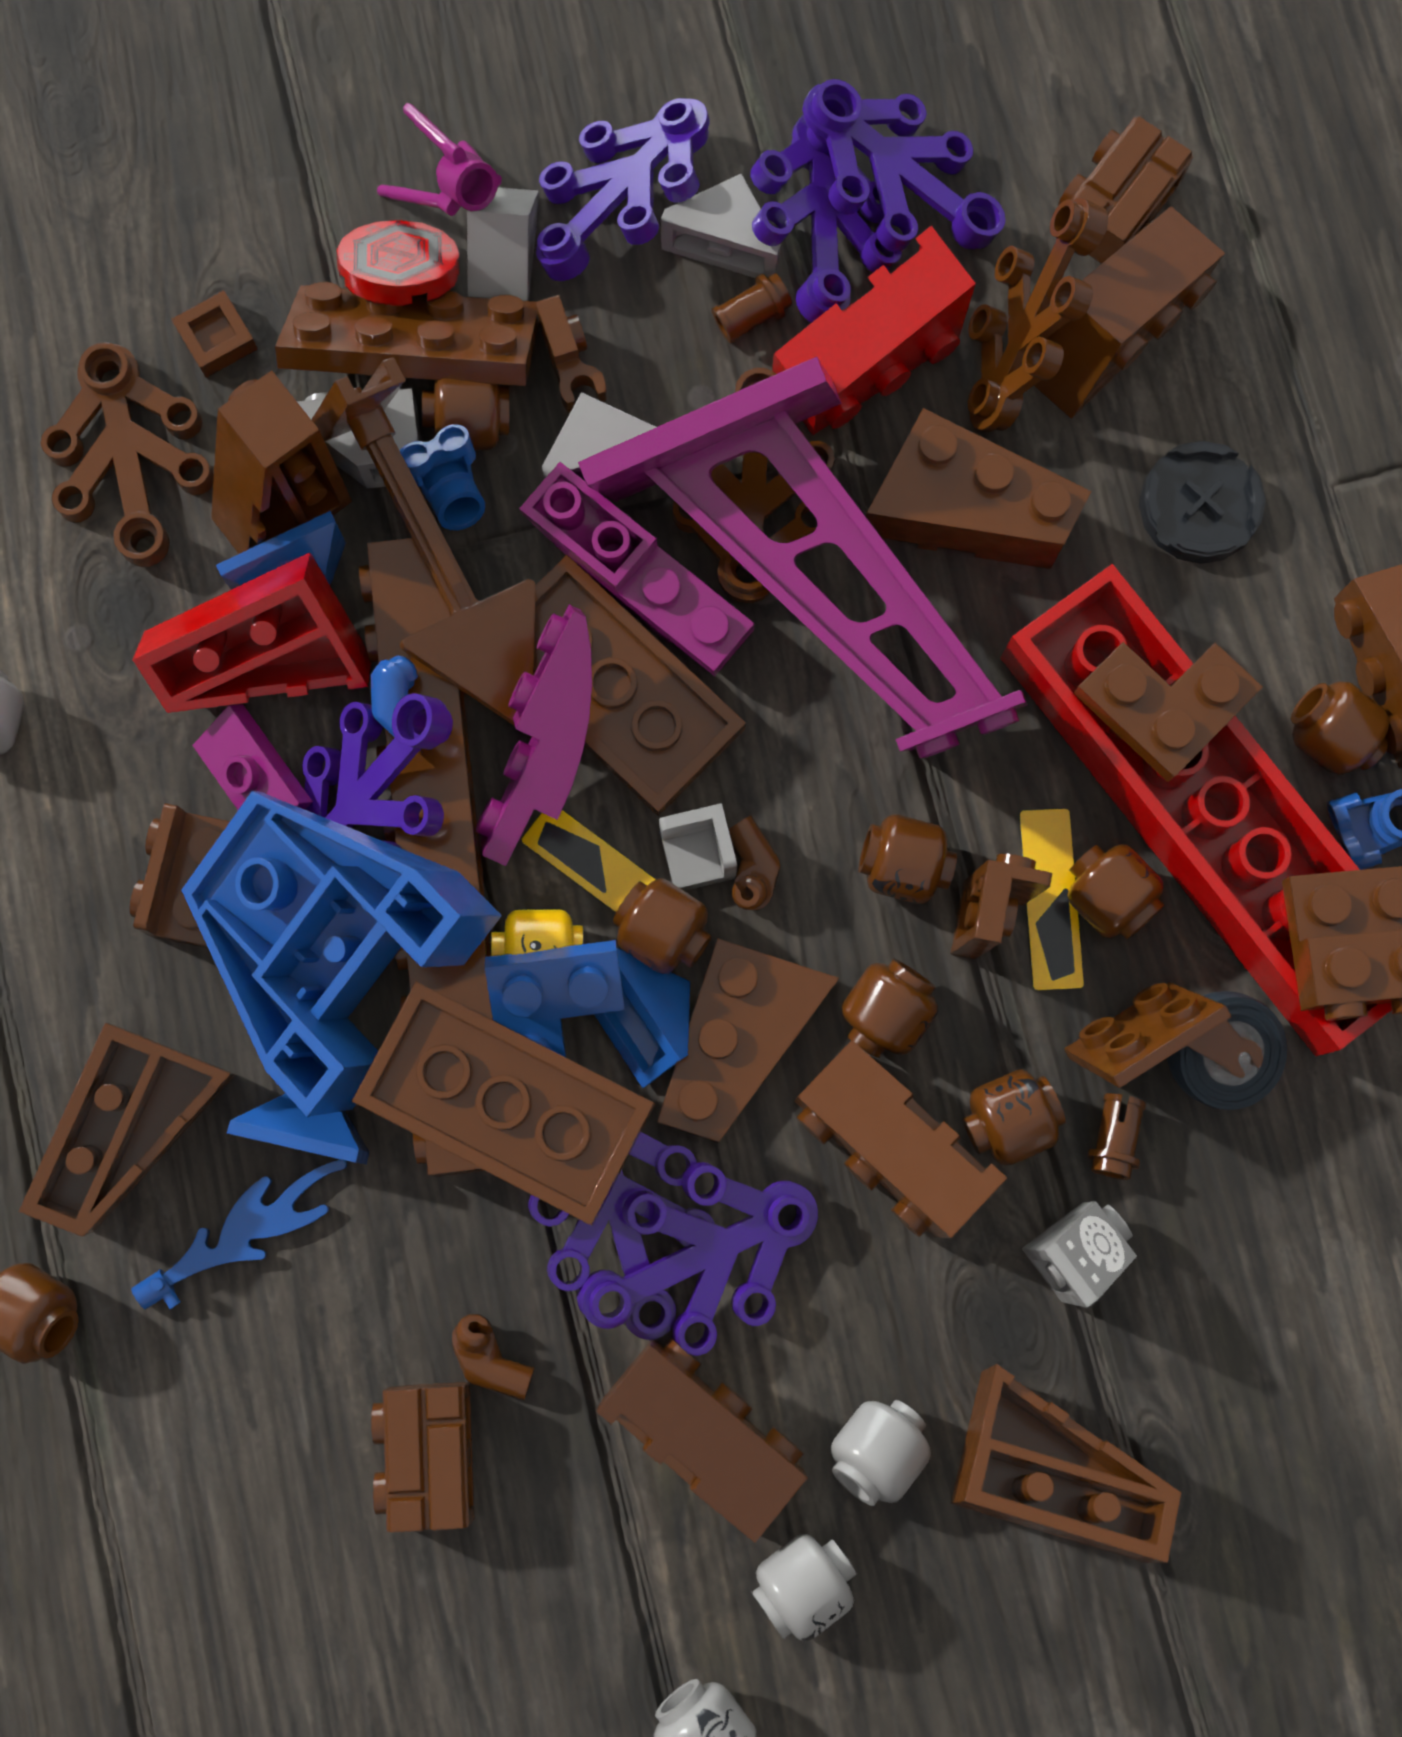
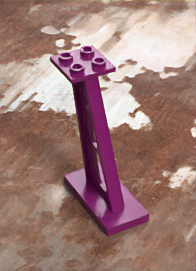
(764, 421)

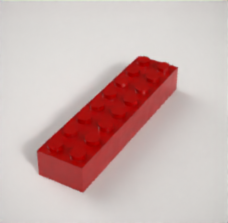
(1221, 825)

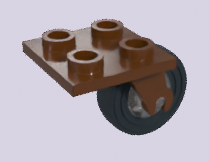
(1217, 1045)

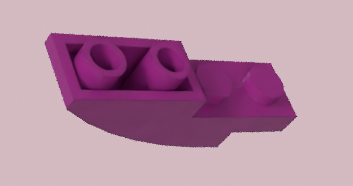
(636, 570)
(556, 714)

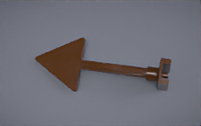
(482, 642)

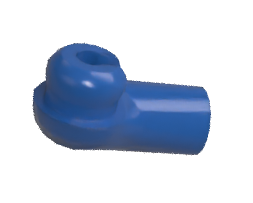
(389, 685)

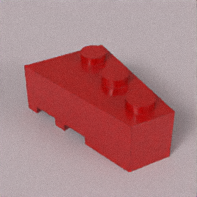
(888, 331)
(255, 641)

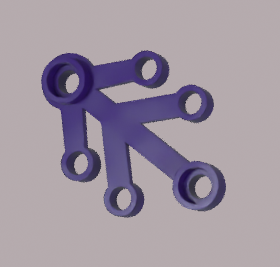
(844, 120)
(675, 131)
(826, 283)
(417, 725)
(627, 1241)
(711, 1253)

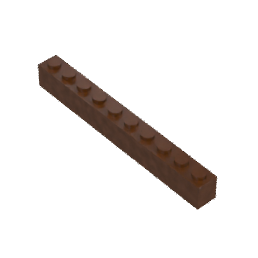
(403, 604)

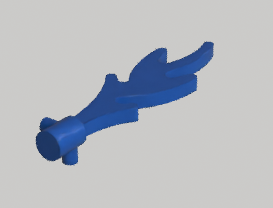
(246, 1221)

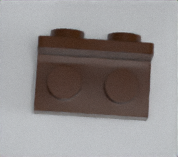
(175, 850)
(992, 900)

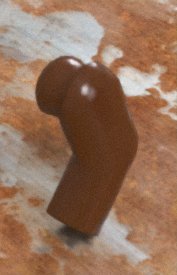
(758, 866)
(482, 1359)

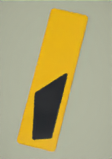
(585, 858)
(1051, 917)

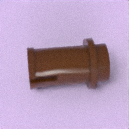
(752, 307)
(1117, 1140)

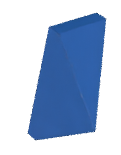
(316, 536)
(655, 1021)
(286, 1125)

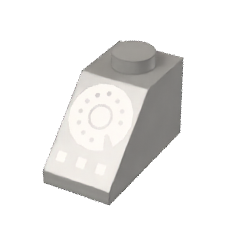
(1082, 1253)

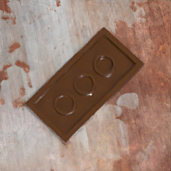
(429, 339)
(647, 710)
(504, 1103)

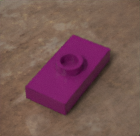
(246, 760)

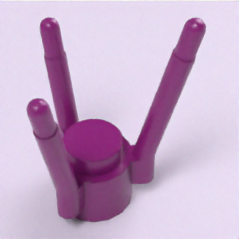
(461, 174)

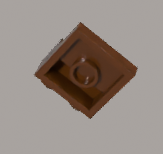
(1346, 940)

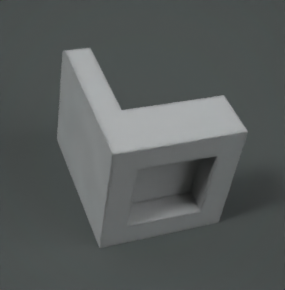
(698, 847)

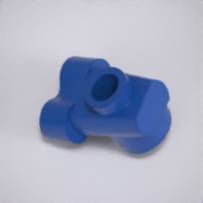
(446, 476)
(1366, 826)

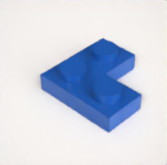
(541, 987)

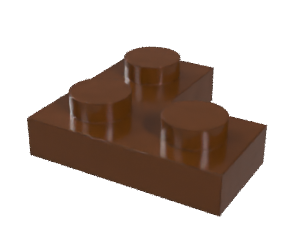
(1162, 720)

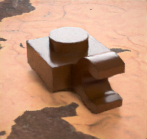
(564, 342)

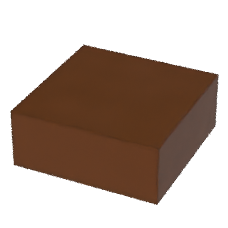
(214, 334)

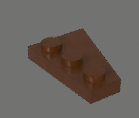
(737, 1034)

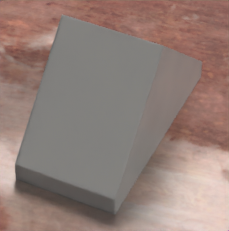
(719, 231)
(502, 244)
(590, 430)

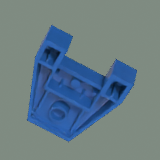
(307, 925)

